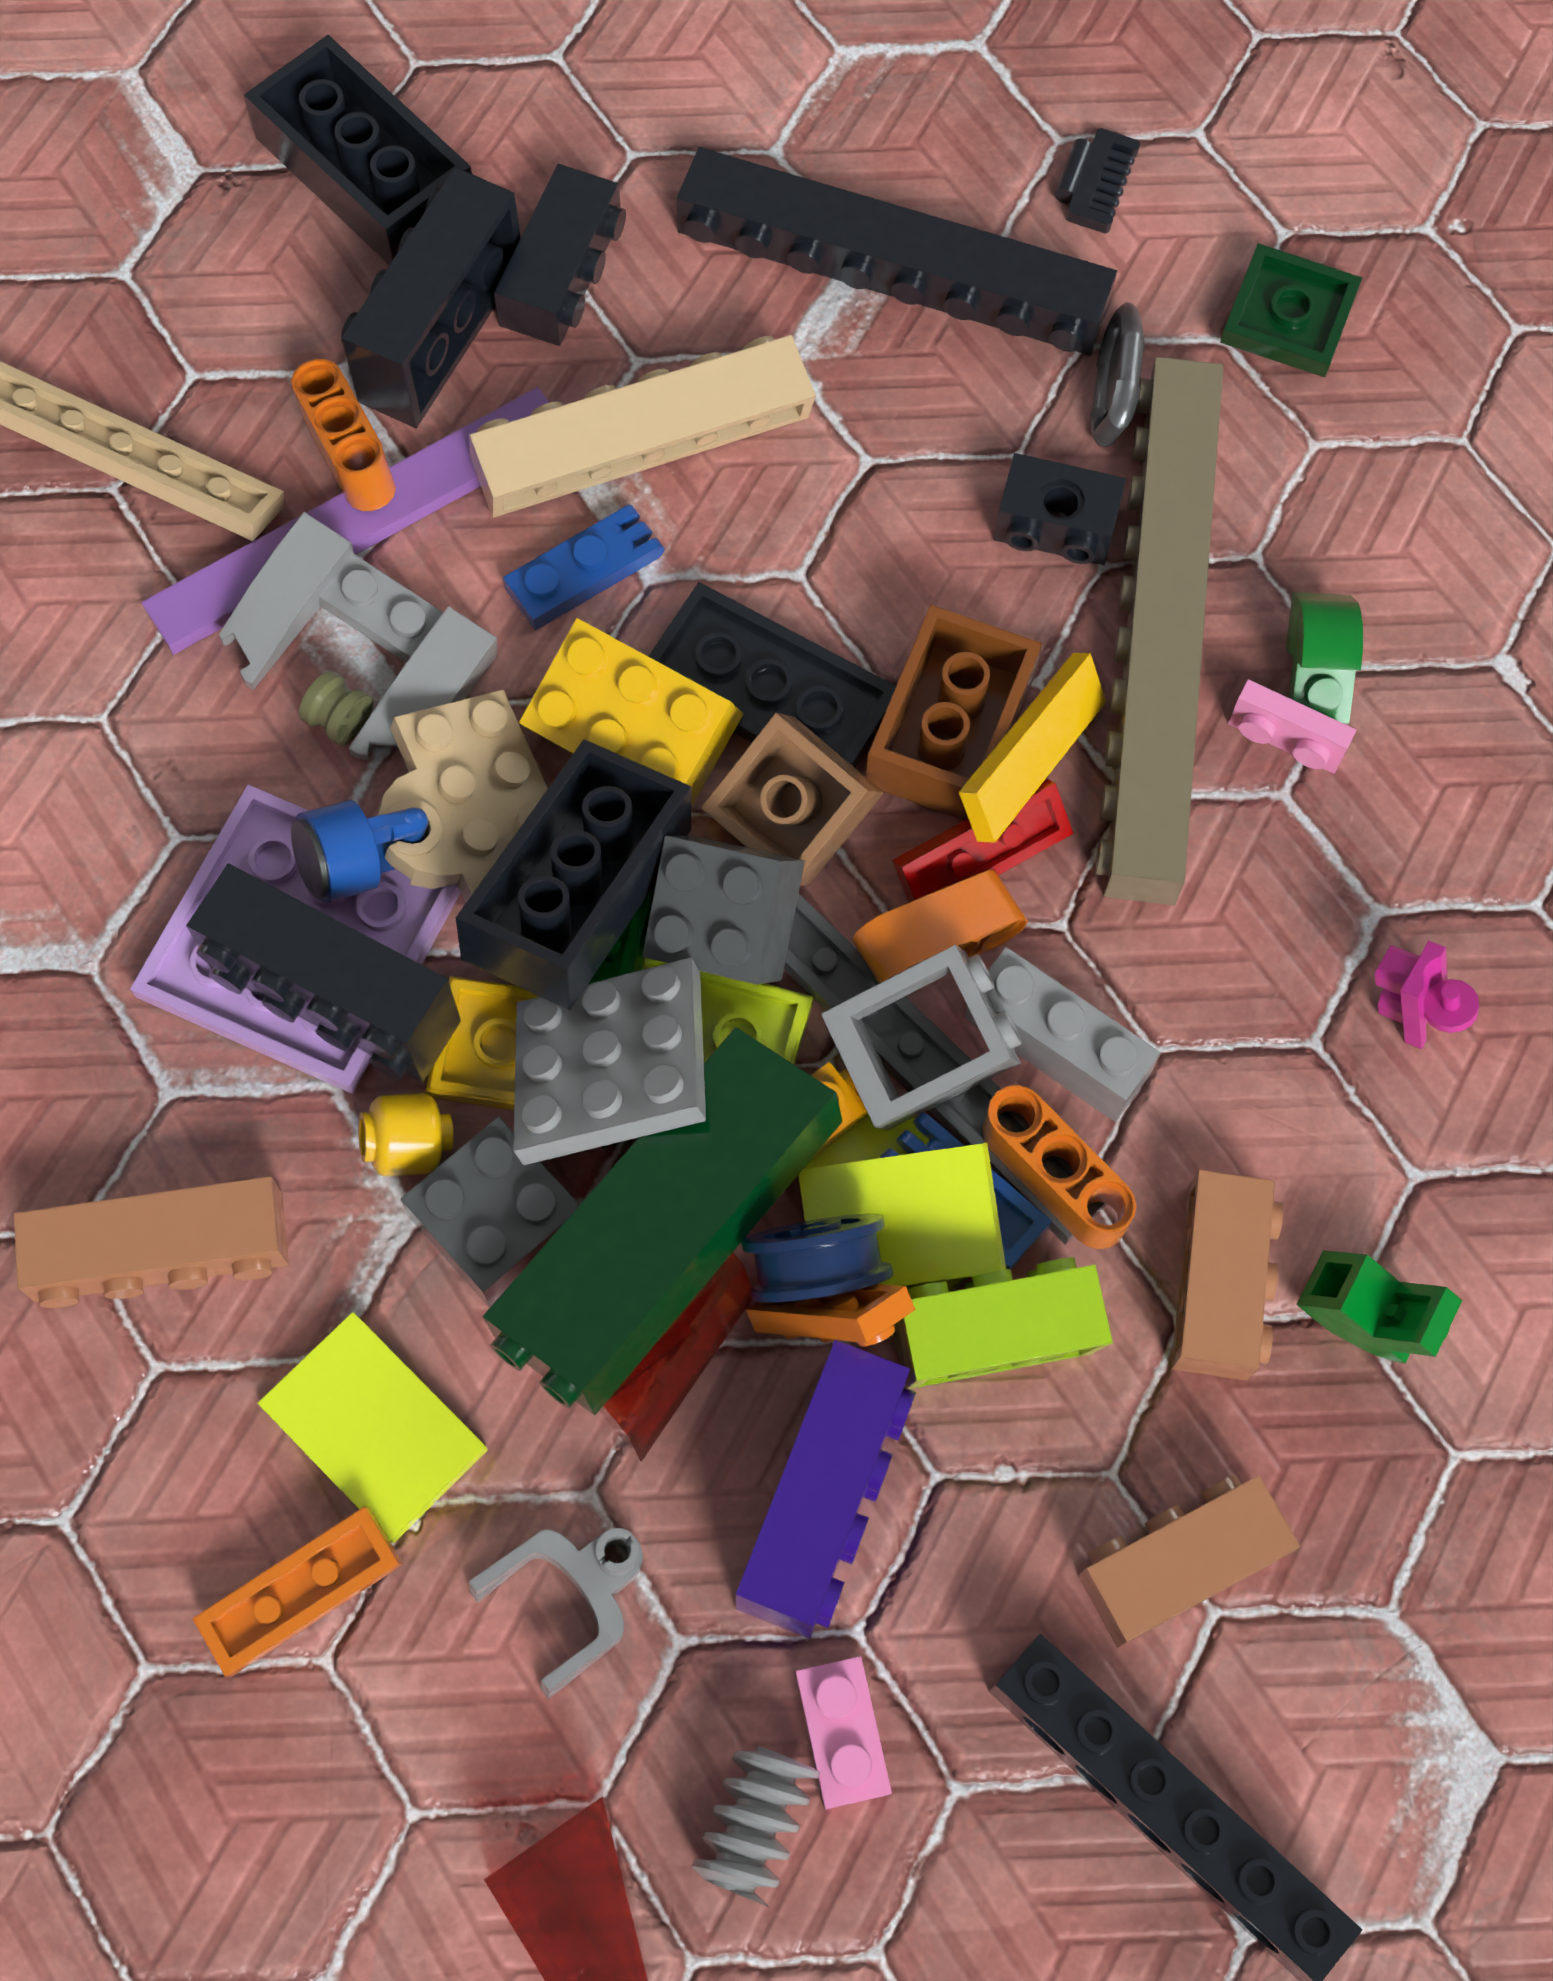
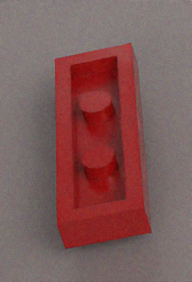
(958, 855)

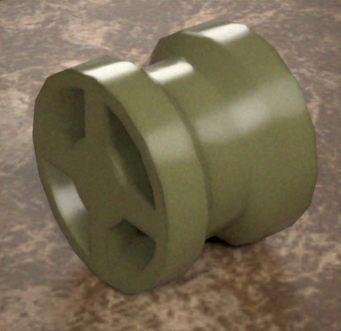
(335, 708)

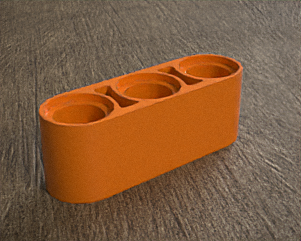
(343, 434)
(969, 914)
(1049, 1137)

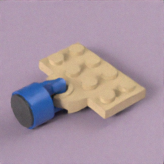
(442, 820)

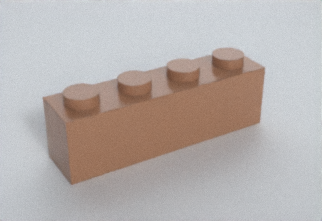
(150, 1241)

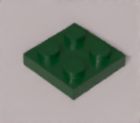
(1291, 310)

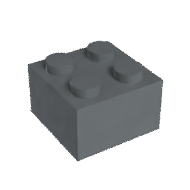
(723, 908)
(489, 1210)

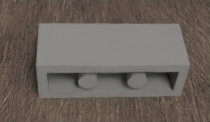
(1070, 1036)

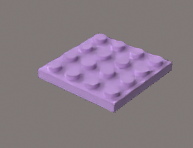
(261, 844)

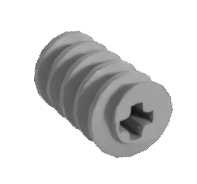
(754, 1822)

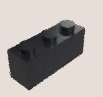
(560, 255)

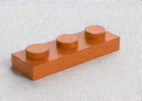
(852, 1316)
(297, 1591)

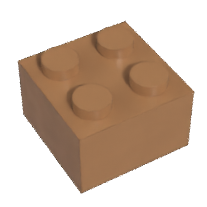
(792, 796)

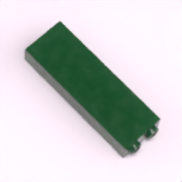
(661, 1226)

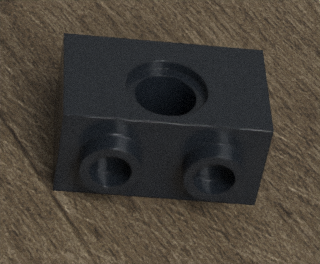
(1044, 486)

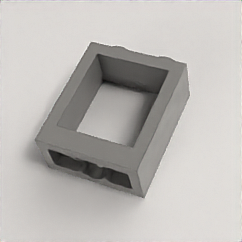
(866, 1066)

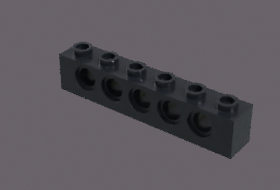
(1176, 1812)

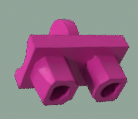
(1420, 993)

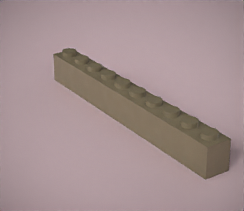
(1162, 635)

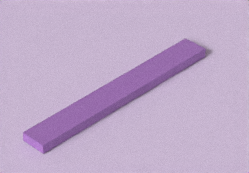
(422, 483)

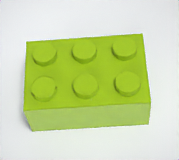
(1002, 1323)

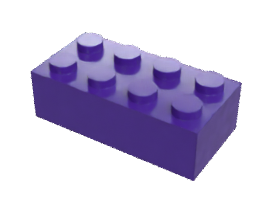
(822, 1488)

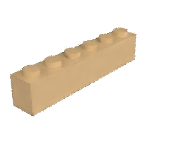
(640, 424)

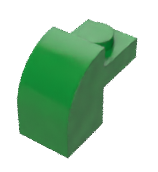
(1325, 650)
(1375, 1310)

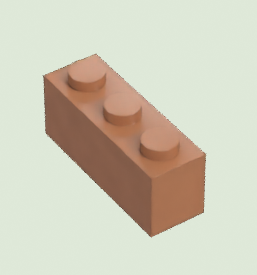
(1226, 1276)
(1186, 1557)

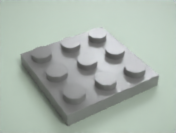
(611, 1065)

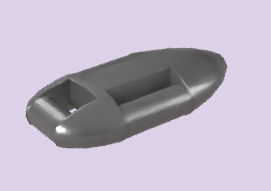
(1117, 375)

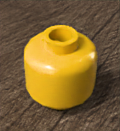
(404, 1134)

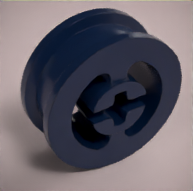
(817, 1258)

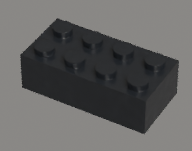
(351, 143)
(431, 297)
(573, 874)
(324, 974)

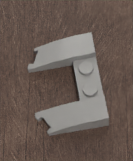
(318, 569)

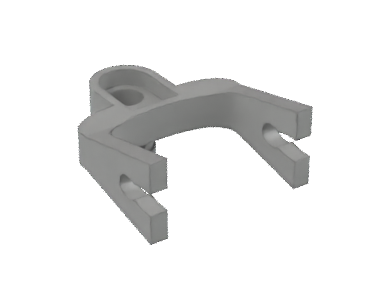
(589, 1573)

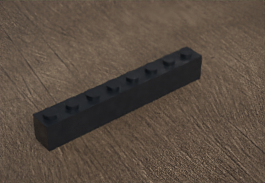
(895, 251)

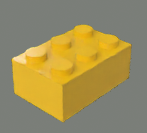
(631, 707)

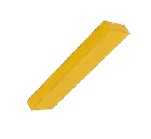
(1032, 748)

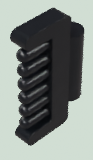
(1096, 178)

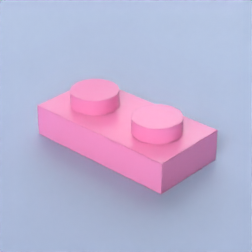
(1291, 726)
(843, 1733)

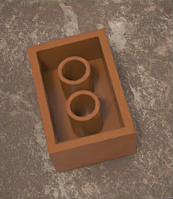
(950, 708)

